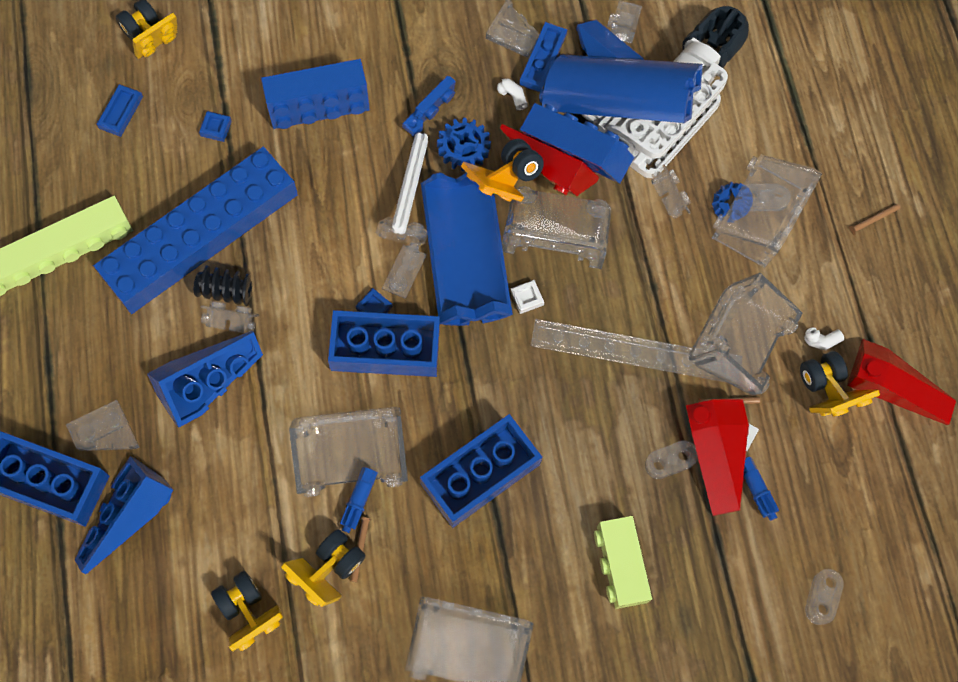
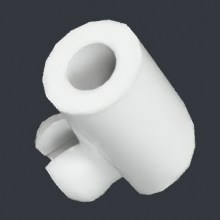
(515, 90)
(822, 342)

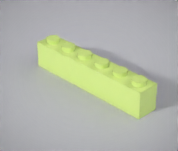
(62, 243)

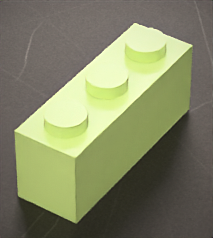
(622, 562)

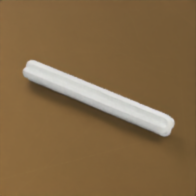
(410, 183)

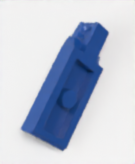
(429, 106)

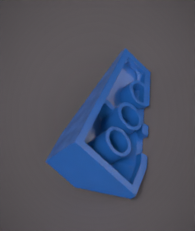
(601, 42)
(197, 379)
(135, 501)

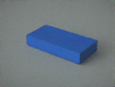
(119, 110)

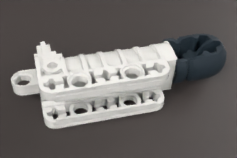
(652, 138)

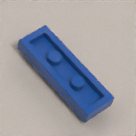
(544, 52)

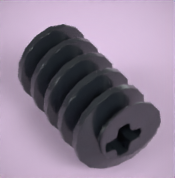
(223, 286)

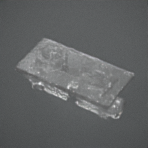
(676, 200)
(404, 270)
(239, 318)

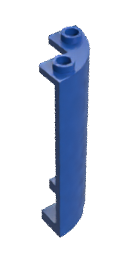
(622, 87)
(465, 251)

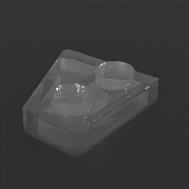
(512, 31)
(103, 430)

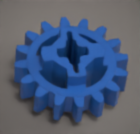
(462, 141)

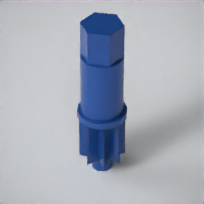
(760, 493)
(358, 499)

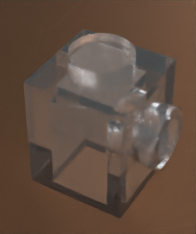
(625, 21)

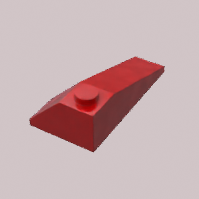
(559, 168)
(899, 383)
(720, 441)

